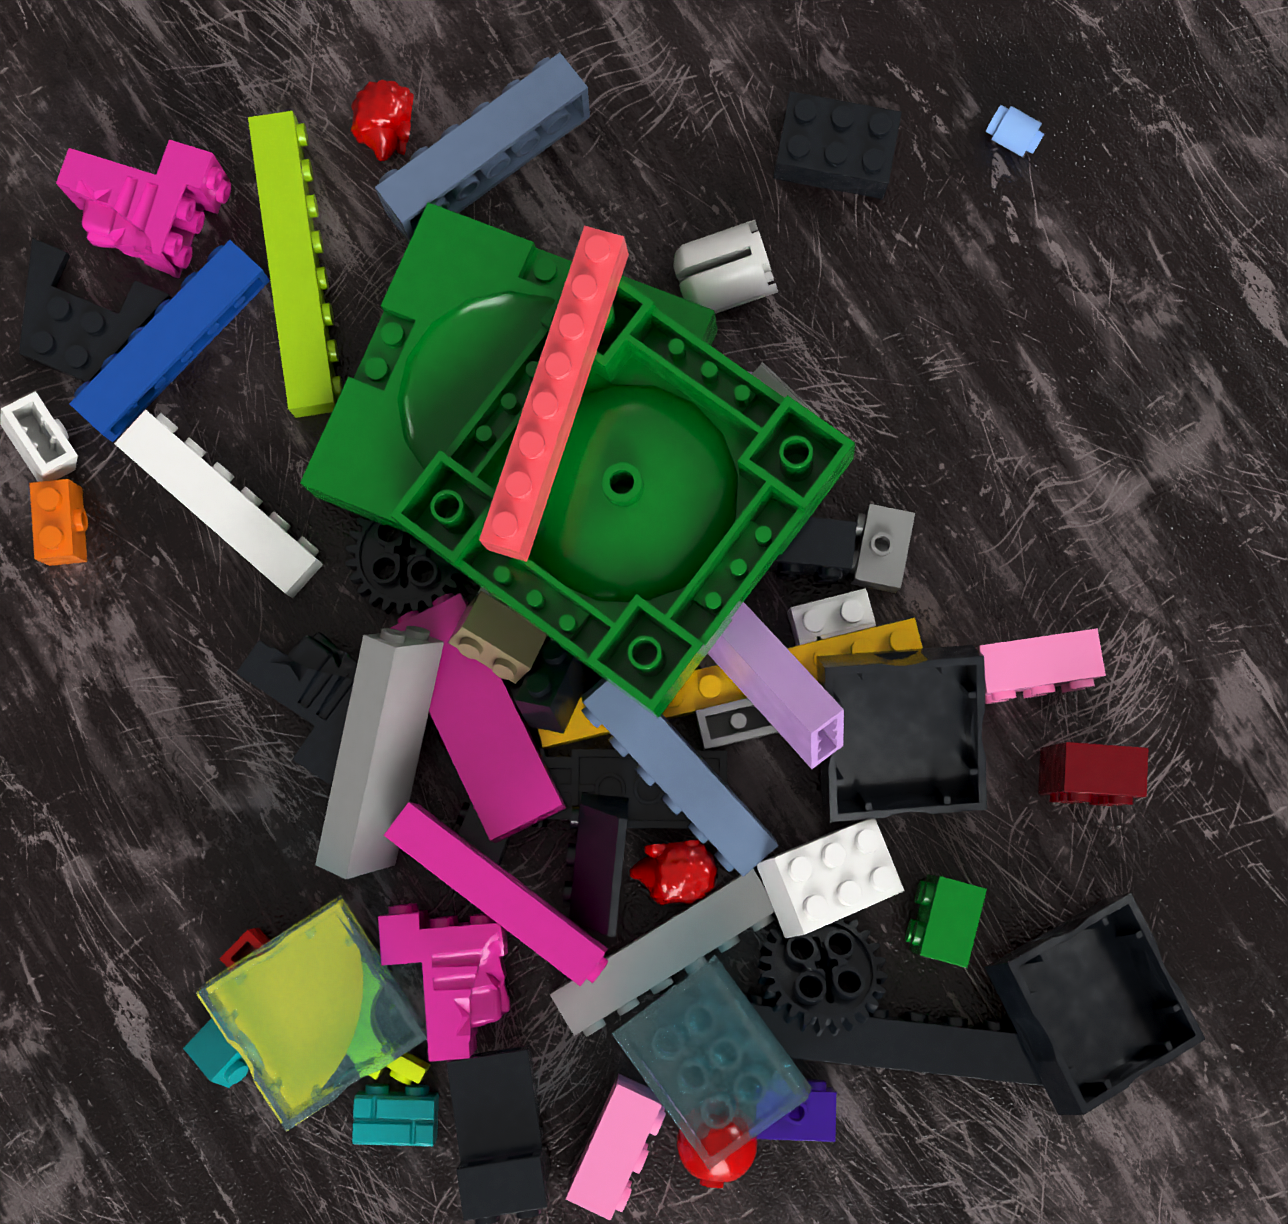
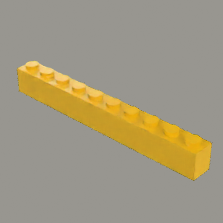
(713, 687)

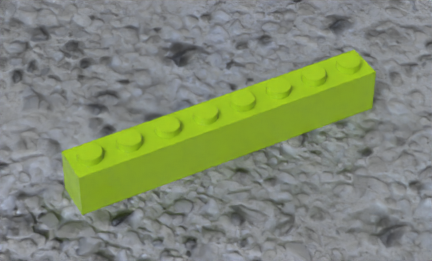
(294, 263)

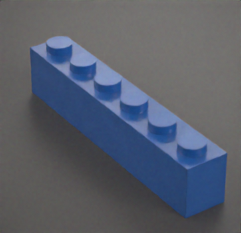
(169, 340)

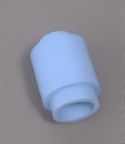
(1015, 130)

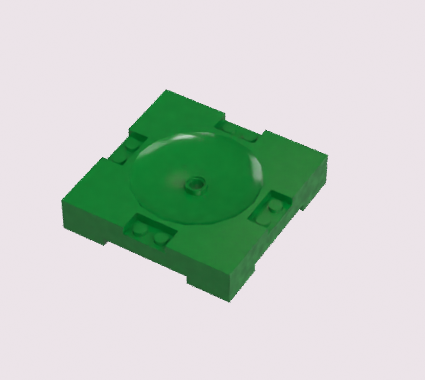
(446, 338)
(652, 573)

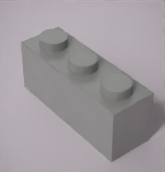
(731, 724)

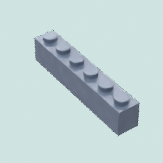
(684, 777)

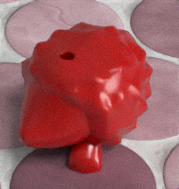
(382, 117)
(676, 871)

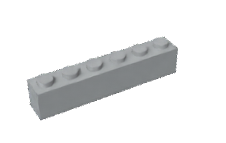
(665, 951)

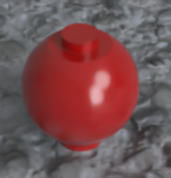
(725, 1171)

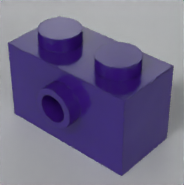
(810, 1120)

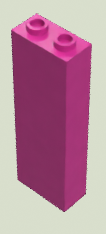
(485, 732)
(498, 894)

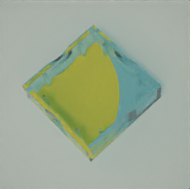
(313, 1012)

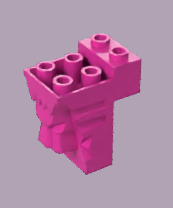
(145, 211)
(460, 973)

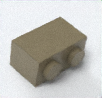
(497, 638)

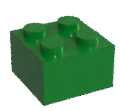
(945, 920)

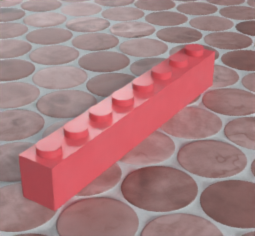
(555, 394)

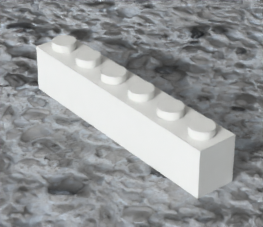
(219, 504)

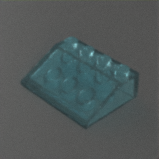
(712, 1060)

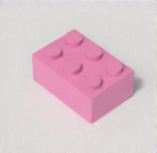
(1041, 665)
(616, 1148)

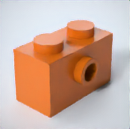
(58, 522)

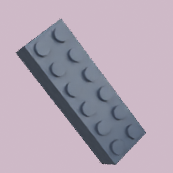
(487, 145)

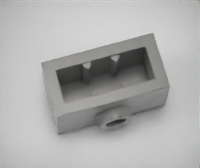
(882, 547)

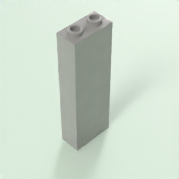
(378, 749)

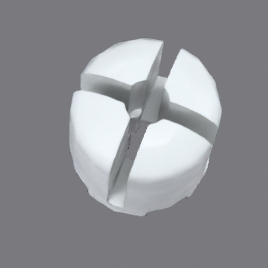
(725, 268)

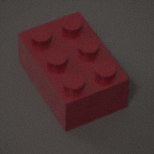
(1093, 773)

